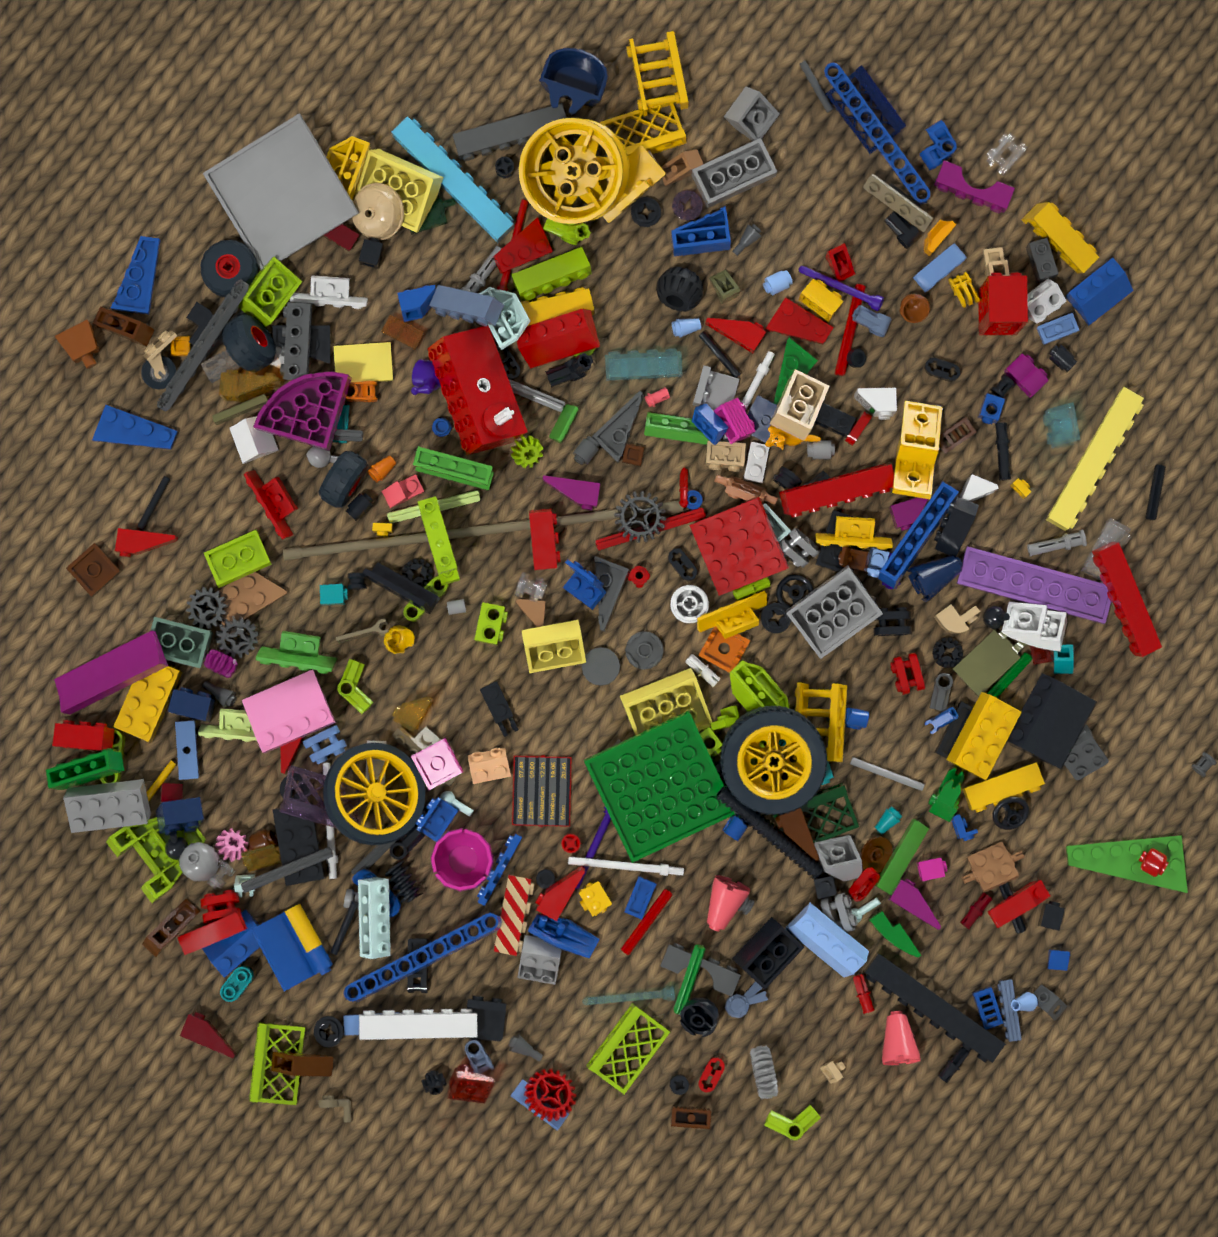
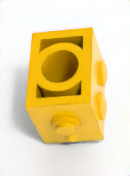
(594, 898)

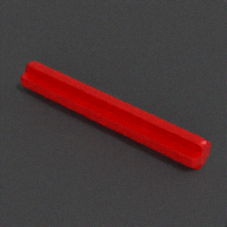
(646, 922)

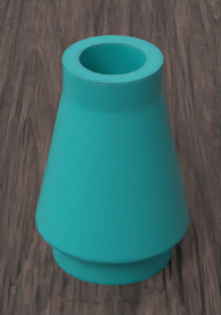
(888, 820)

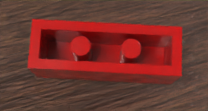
(544, 539)
(83, 736)

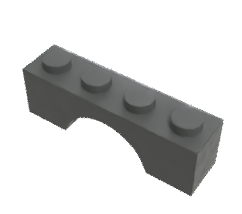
(723, 979)

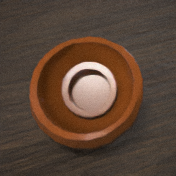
(914, 308)

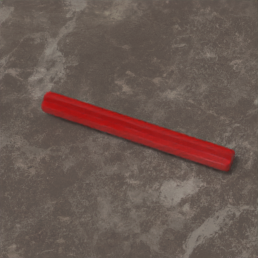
(848, 334)

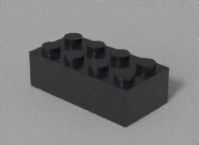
(297, 840)

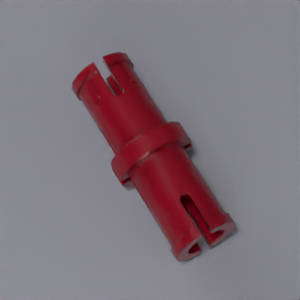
(976, 910)

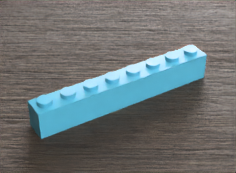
(455, 182)

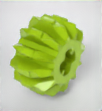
(527, 451)

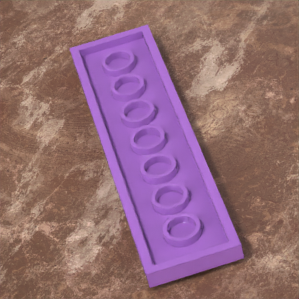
(1034, 585)

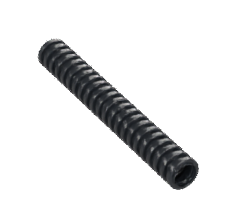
(771, 833)

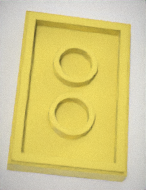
(365, 361)

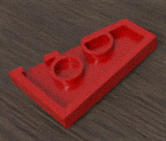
(524, 248)
(797, 322)

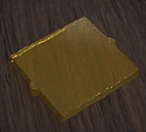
(261, 858)

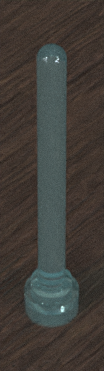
(666, 993)

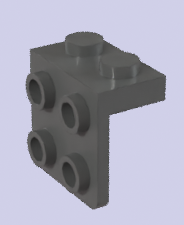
(1085, 756)

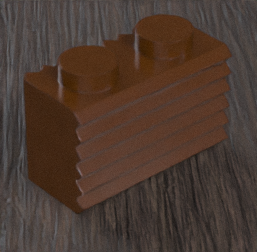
(690, 1117)

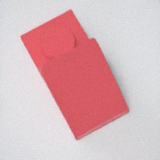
(402, 491)

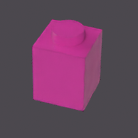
(931, 869)

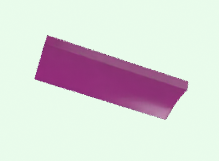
(110, 673)

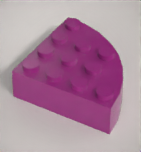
(306, 409)

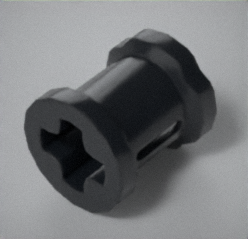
(1003, 386)

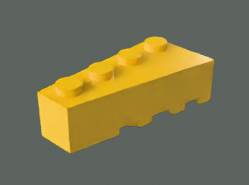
(1061, 236)

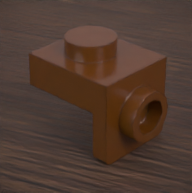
(855, 559)

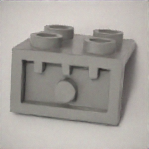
(715, 388)

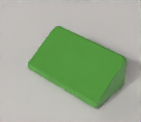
(563, 423)

